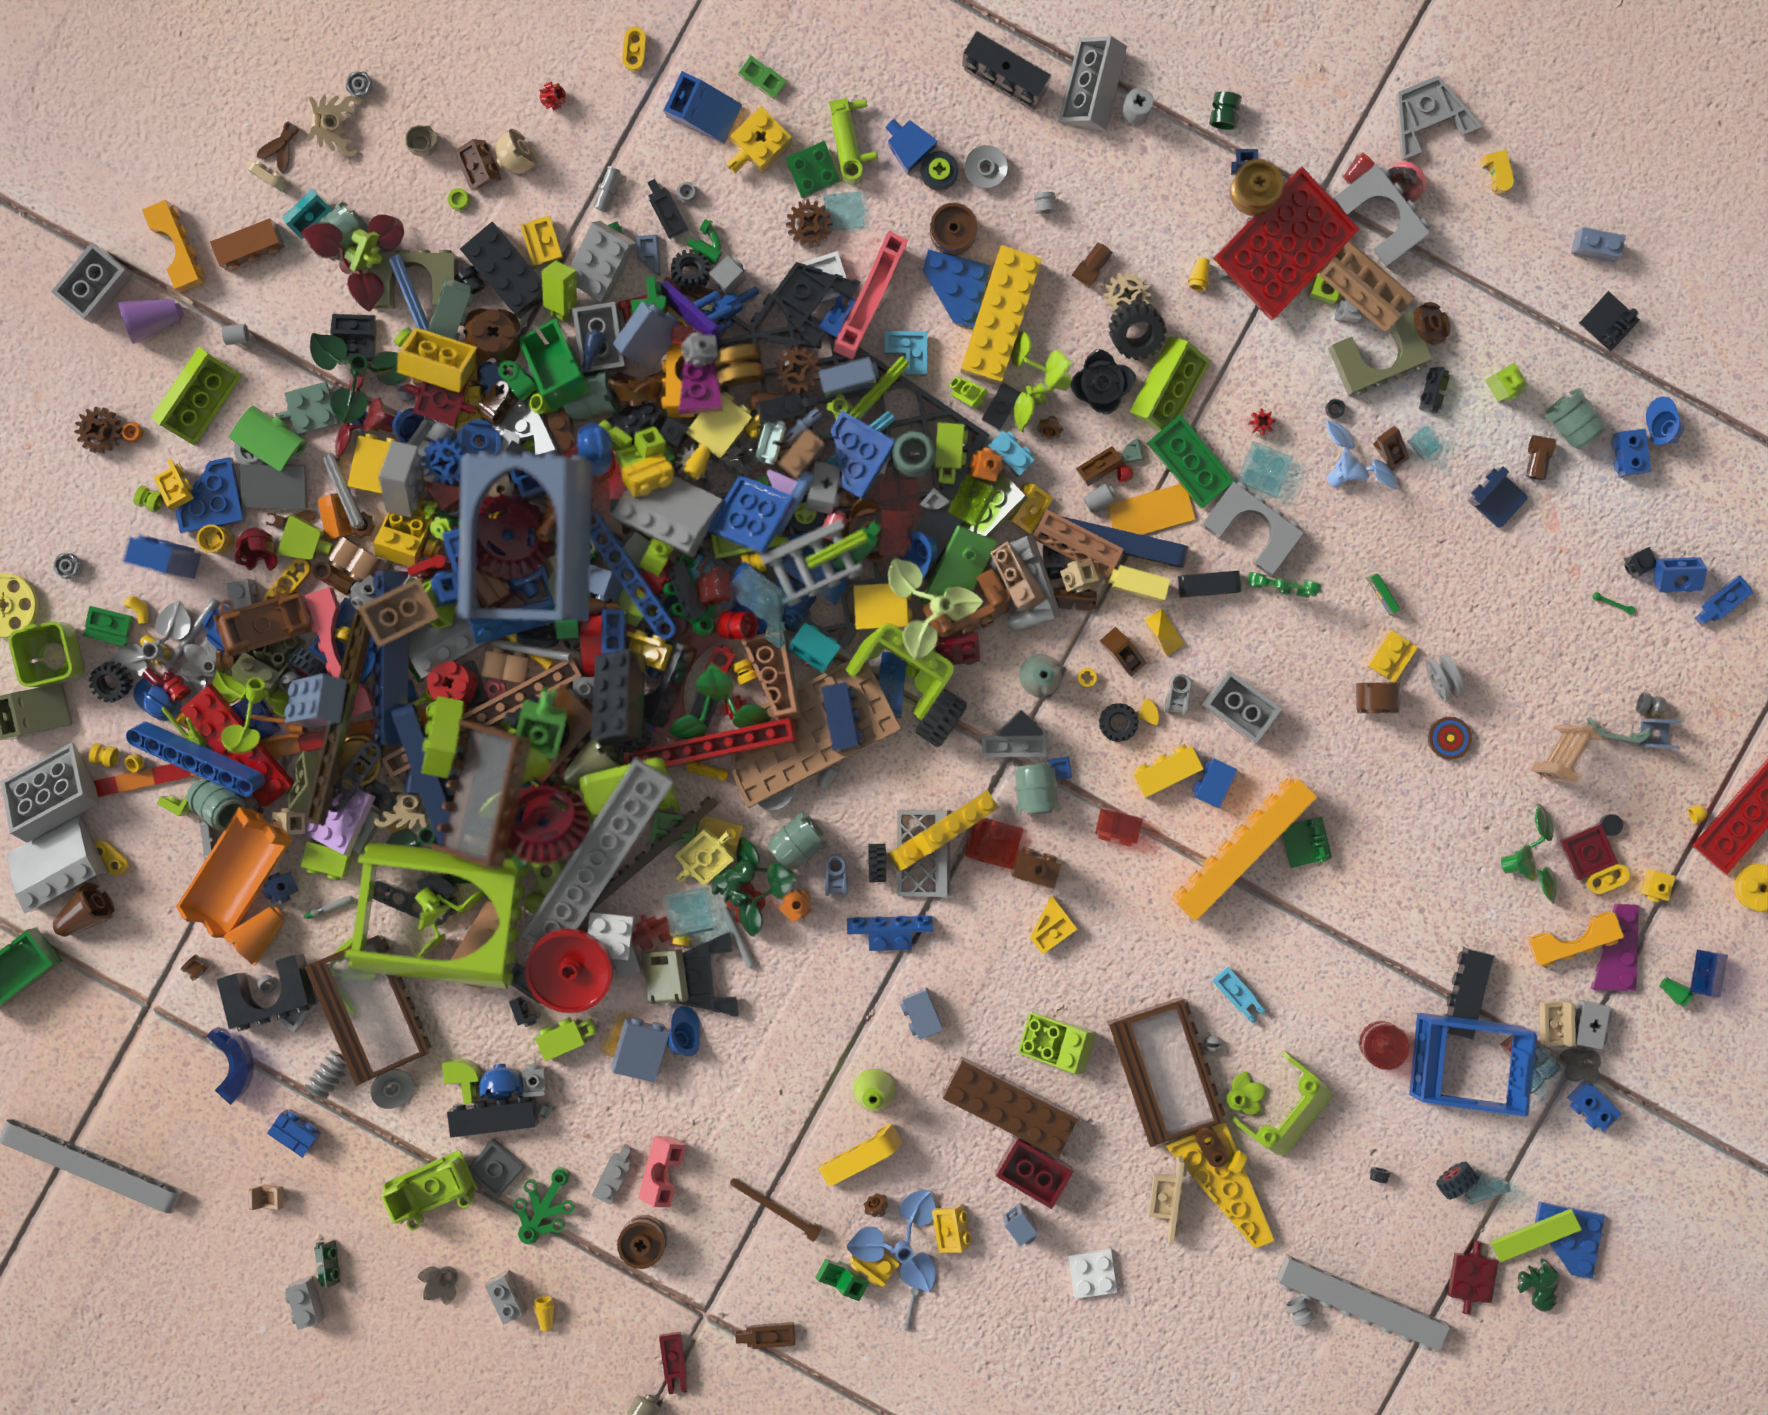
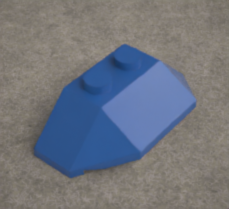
(831, 594)

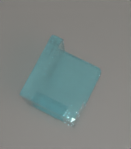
(1423, 443)

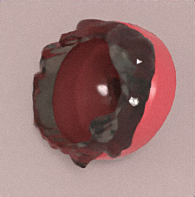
(1409, 178)

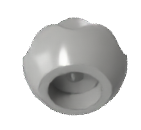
(352, 84)
(61, 562)
(287, 678)

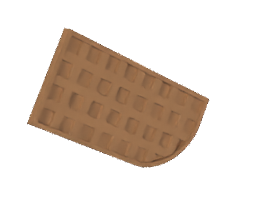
(774, 769)

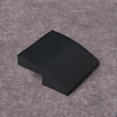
(357, 333)

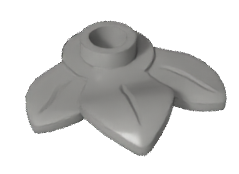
(197, 659)

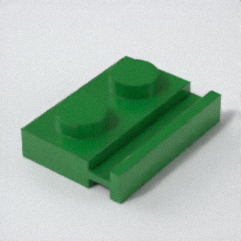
(108, 626)

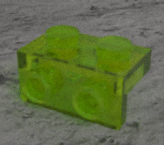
(977, 503)

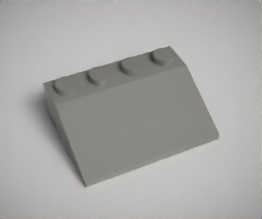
(671, 514)
(433, 646)
(48, 793)
(54, 865)

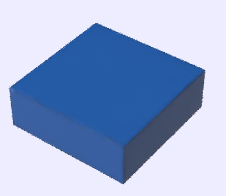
(1061, 767)

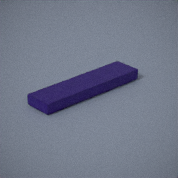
(689, 311)

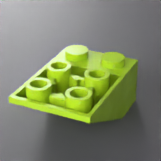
(1057, 1043)

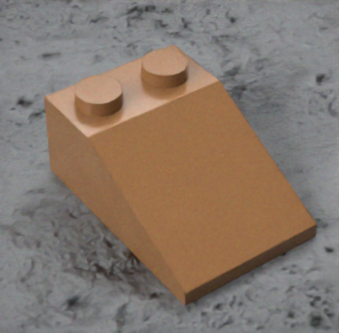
(398, 612)

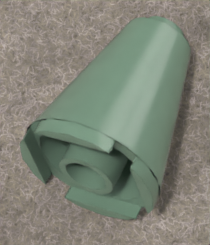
(1031, 679)

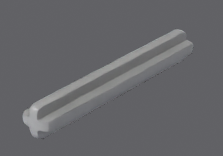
(343, 491)

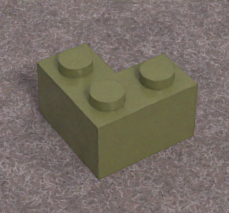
(305, 773)

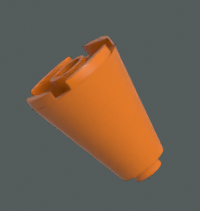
(256, 934)

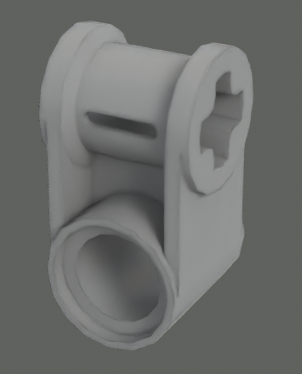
(1178, 696)

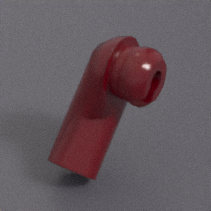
(155, 679)

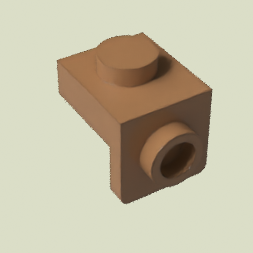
(266, 1197)

